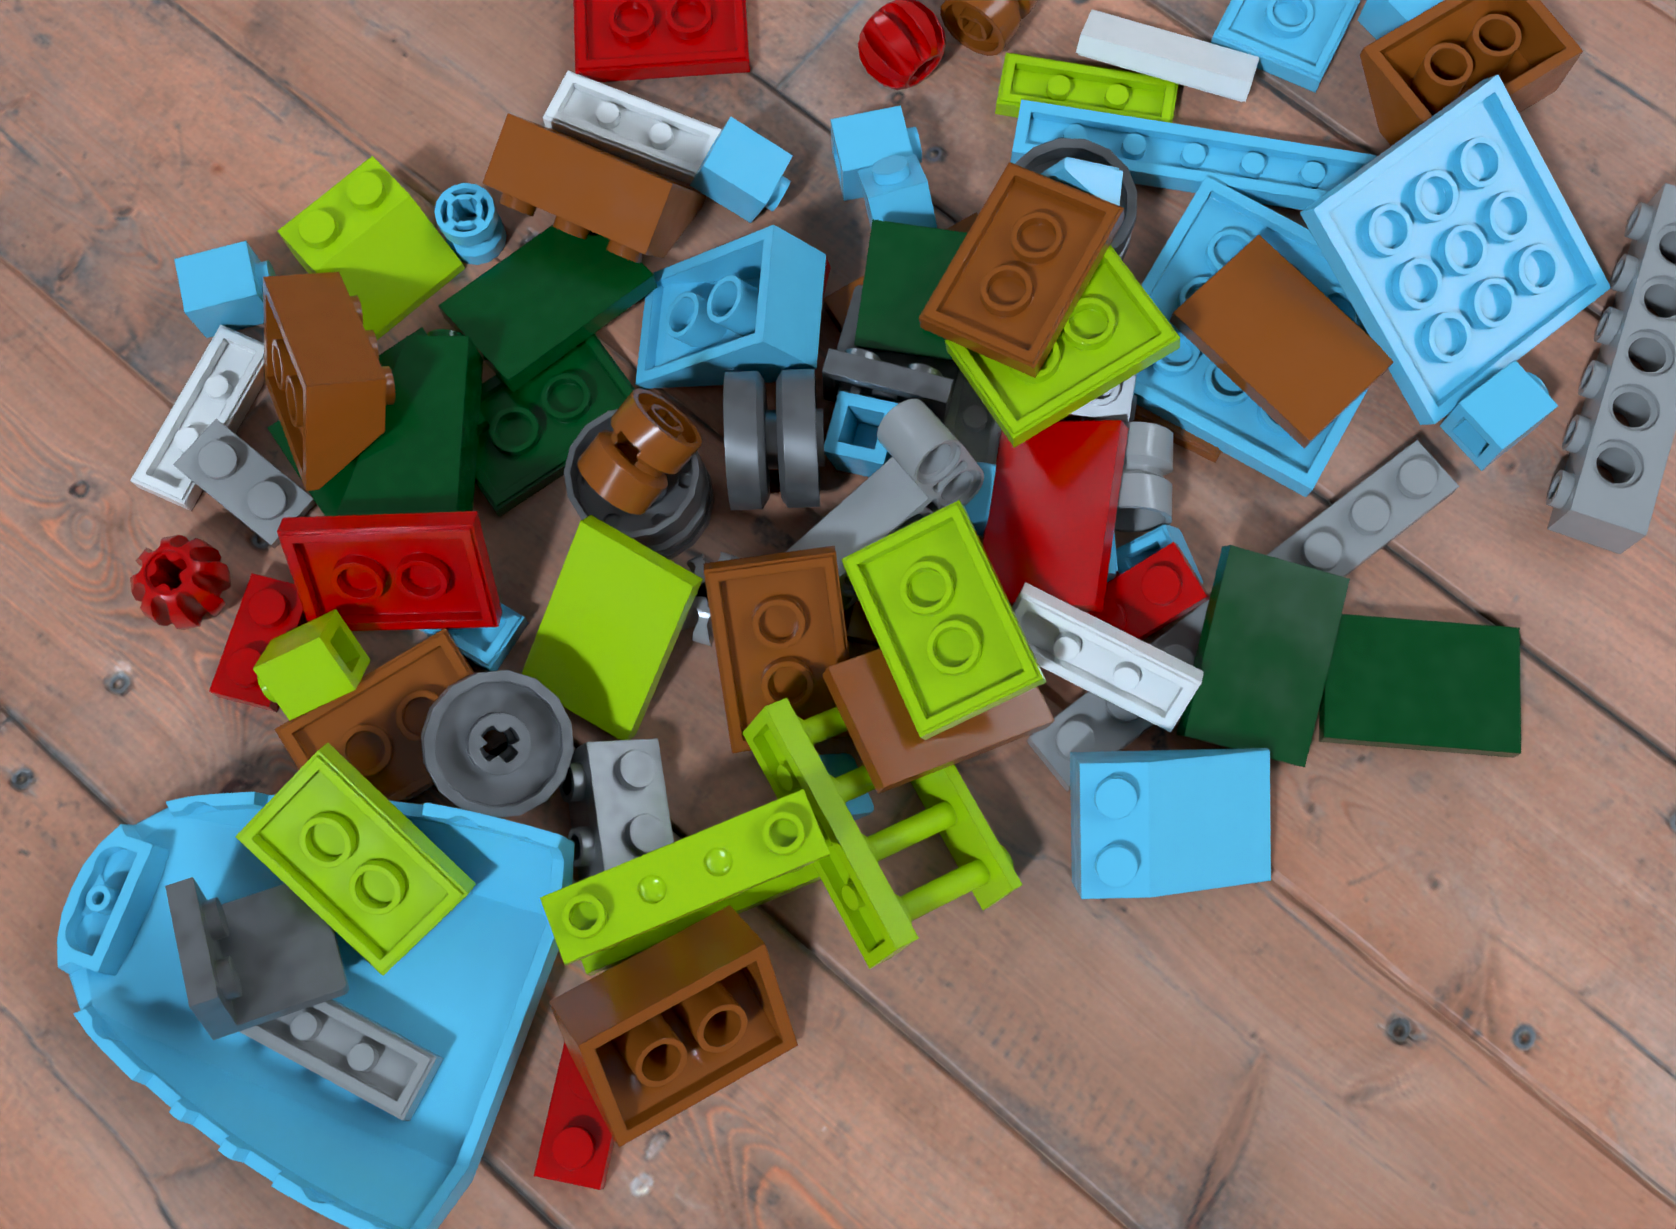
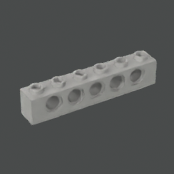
(1636, 456)

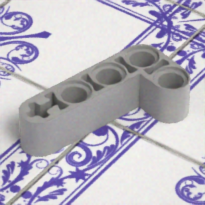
(921, 477)

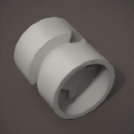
(1144, 492)

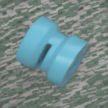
(471, 238)

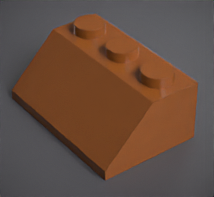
(1457, 46)
(589, 190)
(322, 372)
(675, 1023)

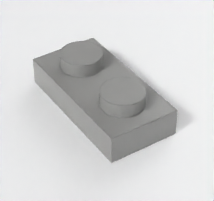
(243, 481)

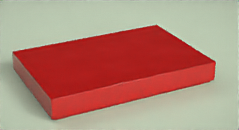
(659, 38)
(1057, 511)
(393, 570)

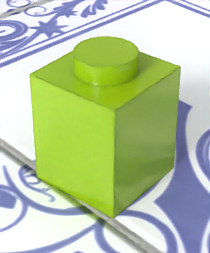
(311, 665)

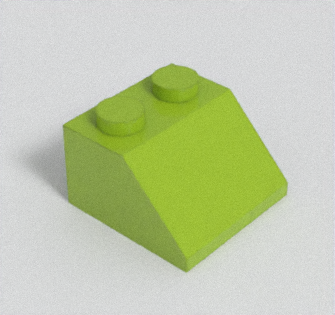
(376, 242)

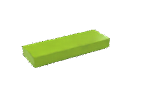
(1083, 88)

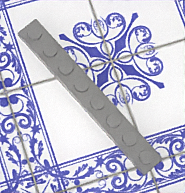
(1331, 542)

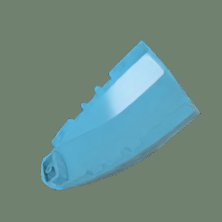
(457, 993)

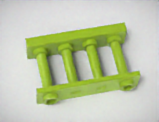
(686, 881)
(869, 907)

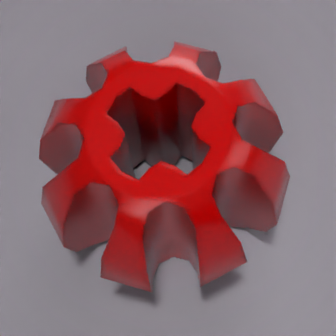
(901, 44)
(180, 582)

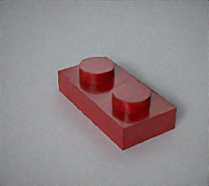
(1152, 593)
(265, 612)
(575, 1136)

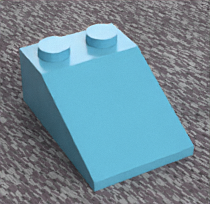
(733, 311)
(1169, 821)

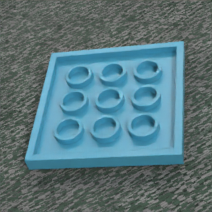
(1457, 249)
(1187, 384)

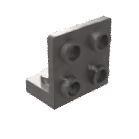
(885, 373)
(252, 956)

